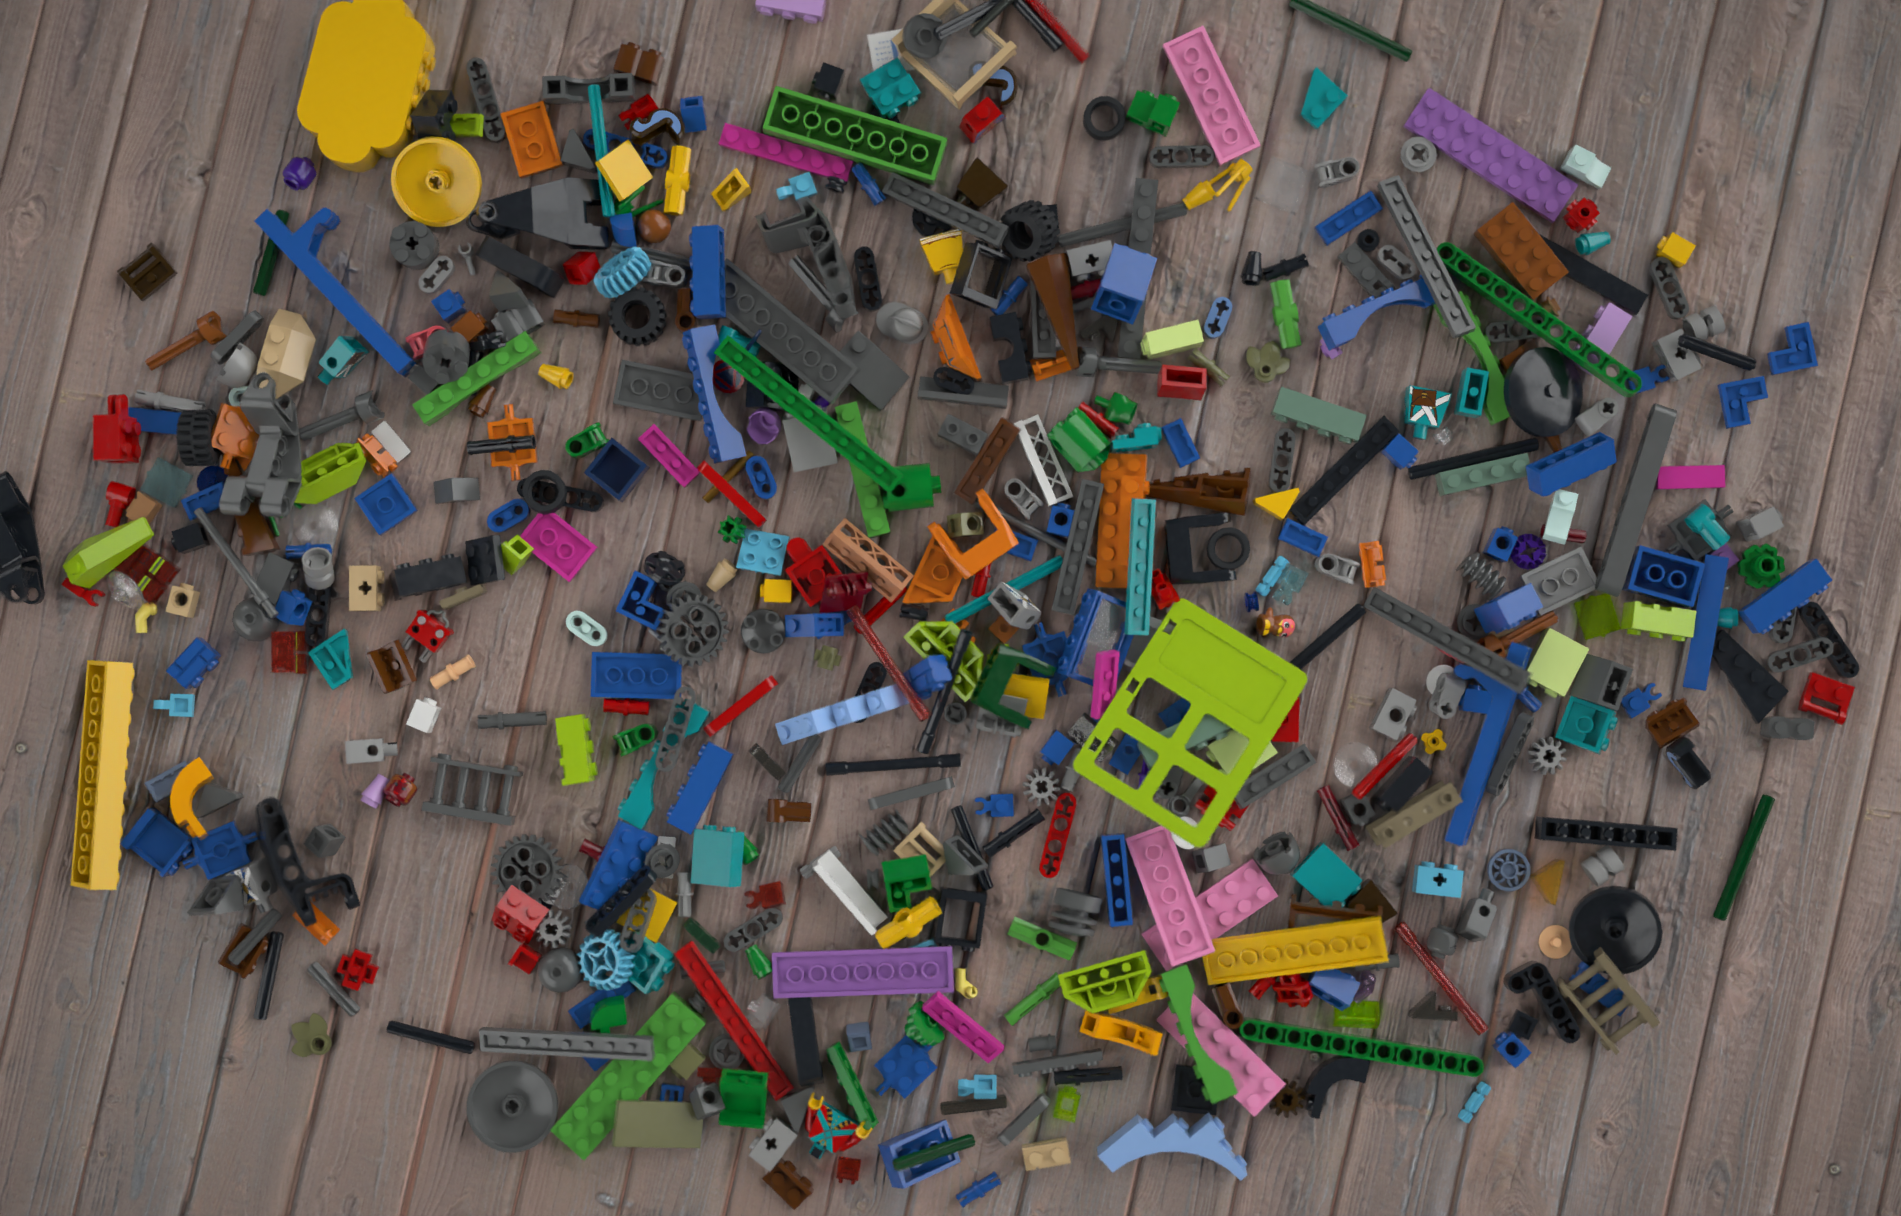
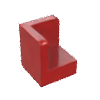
(581, 268)
(525, 958)

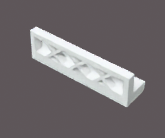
(1035, 463)
(849, 891)

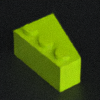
(1658, 621)
(575, 749)

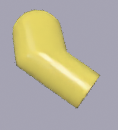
(142, 615)
(963, 986)

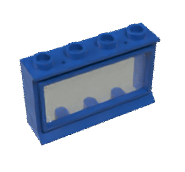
(1095, 629)

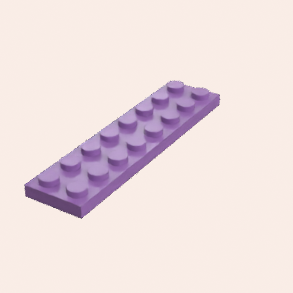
(1491, 155)
(863, 972)

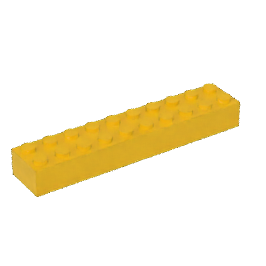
(102, 775)

